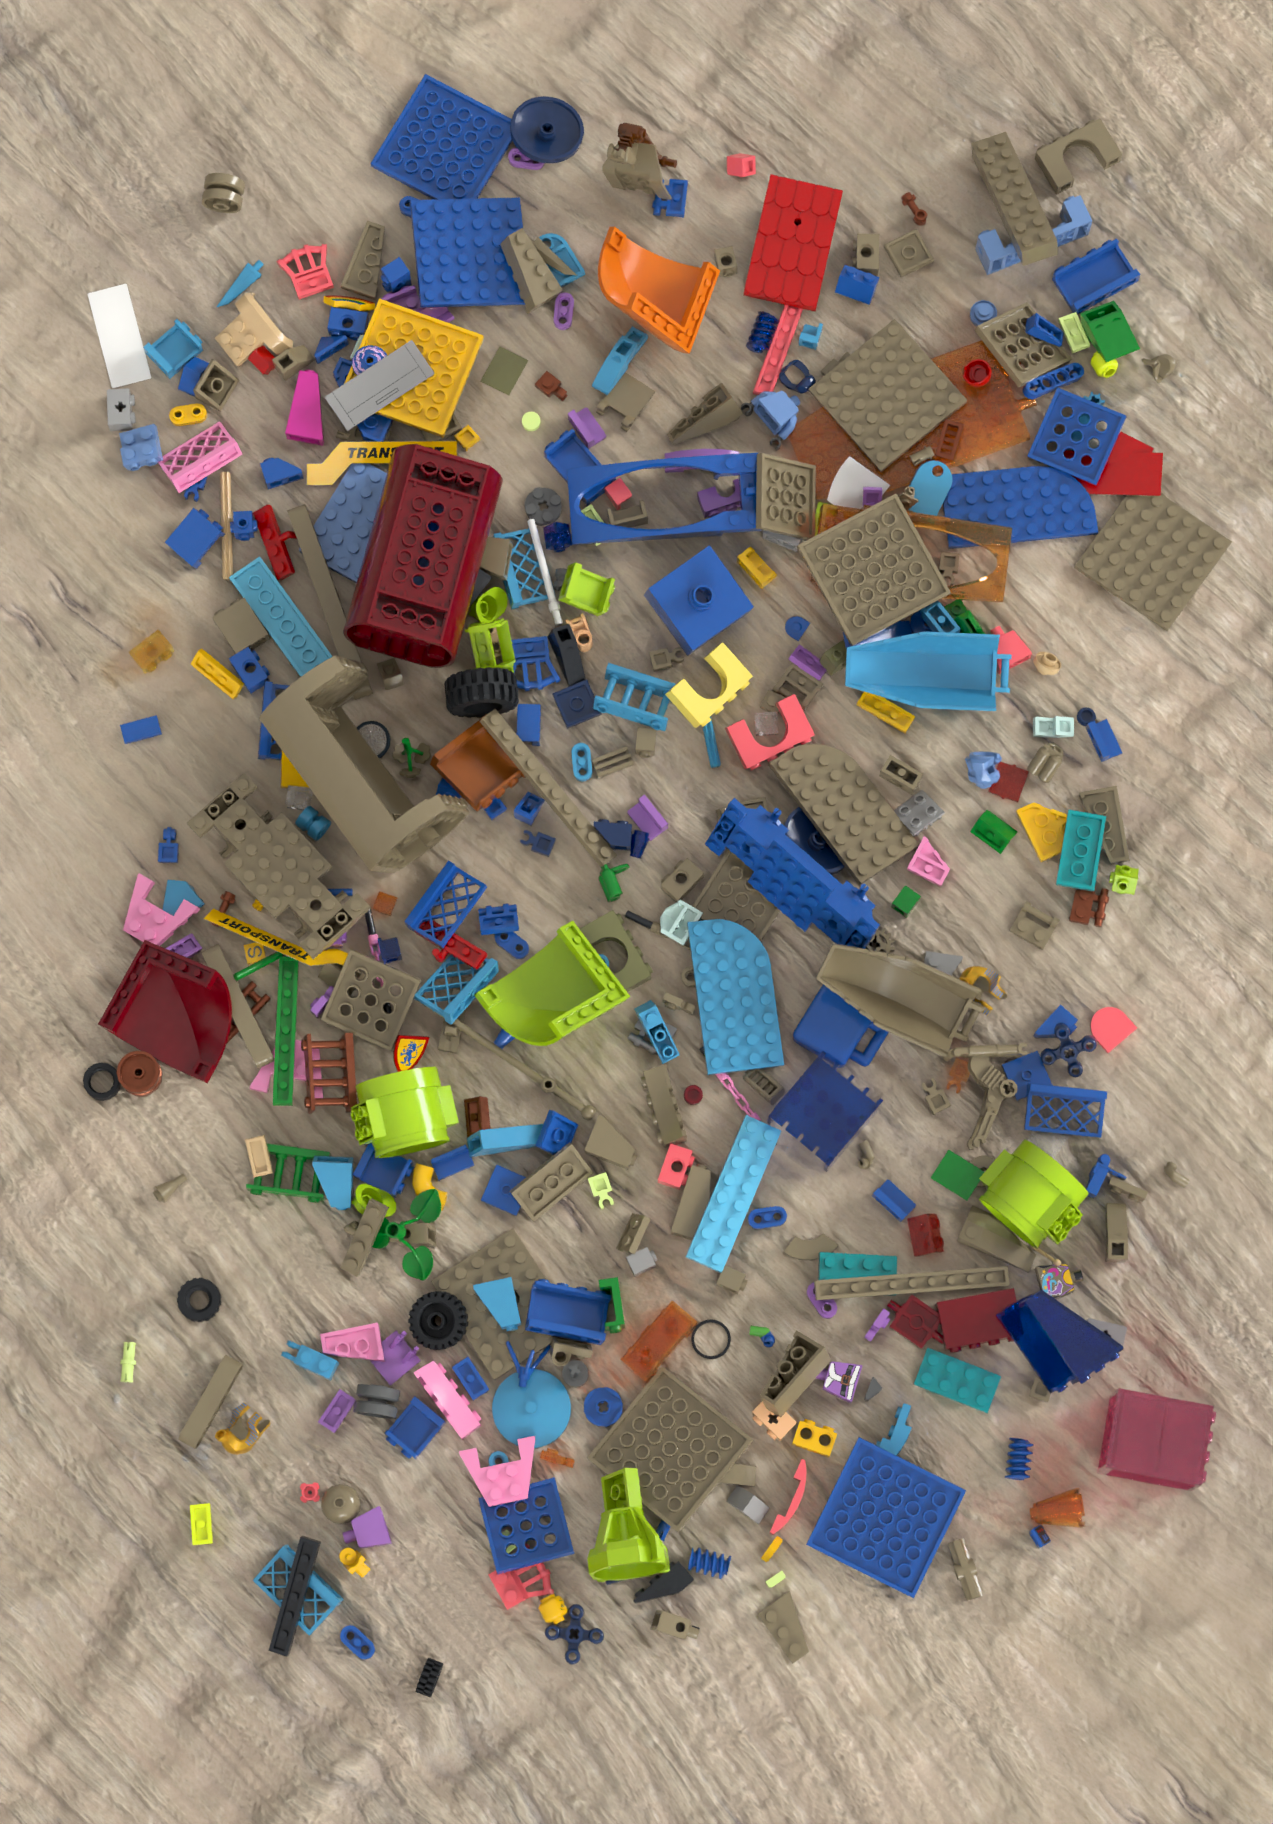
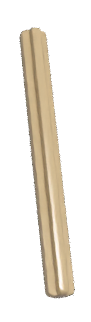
(226, 518)

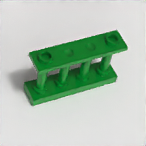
(300, 1155)

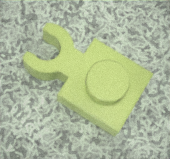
(600, 1186)

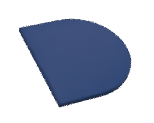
(796, 627)

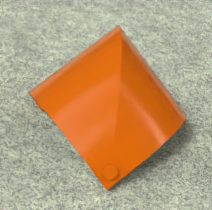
(655, 291)

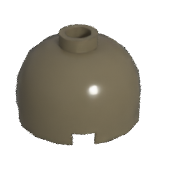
(340, 1504)

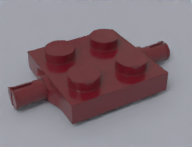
(916, 1321)

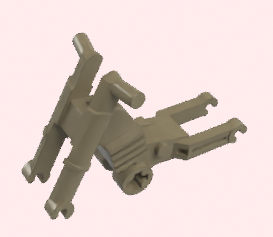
(990, 1080)

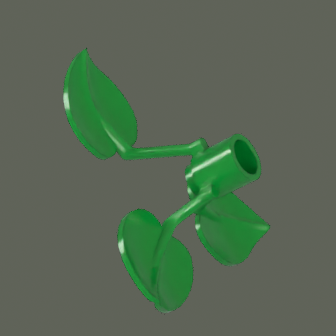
(419, 1261)

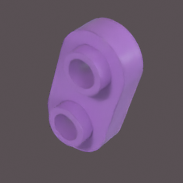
(525, 162)
(563, 312)
(819, 1304)

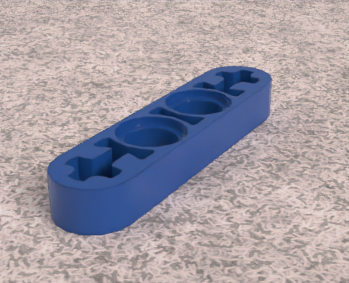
(1052, 378)

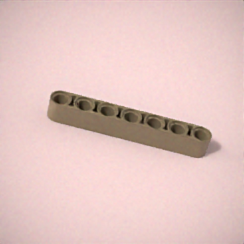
(241, 1011)

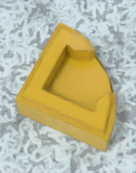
(771, 1549)

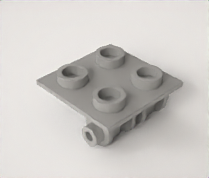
(919, 813)

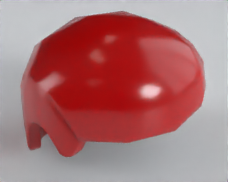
(977, 373)

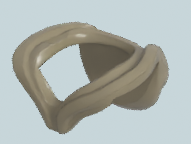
(1162, 366)

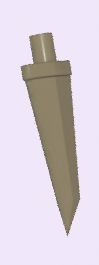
(551, 258)

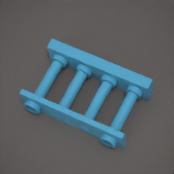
(639, 681)

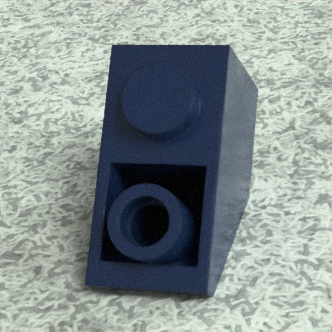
(615, 834)

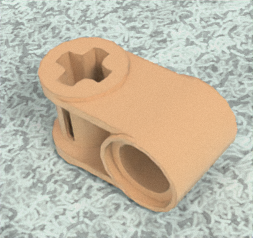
(581, 630)

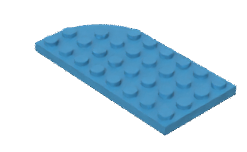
(734, 997)

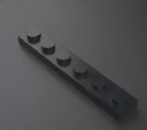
(294, 1596)

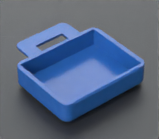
(837, 1030)

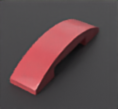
(780, 1520)

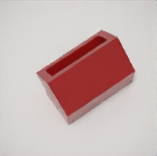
(262, 360)

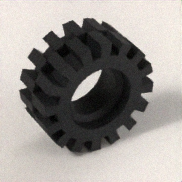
(429, 1677)

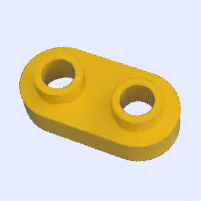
(188, 416)

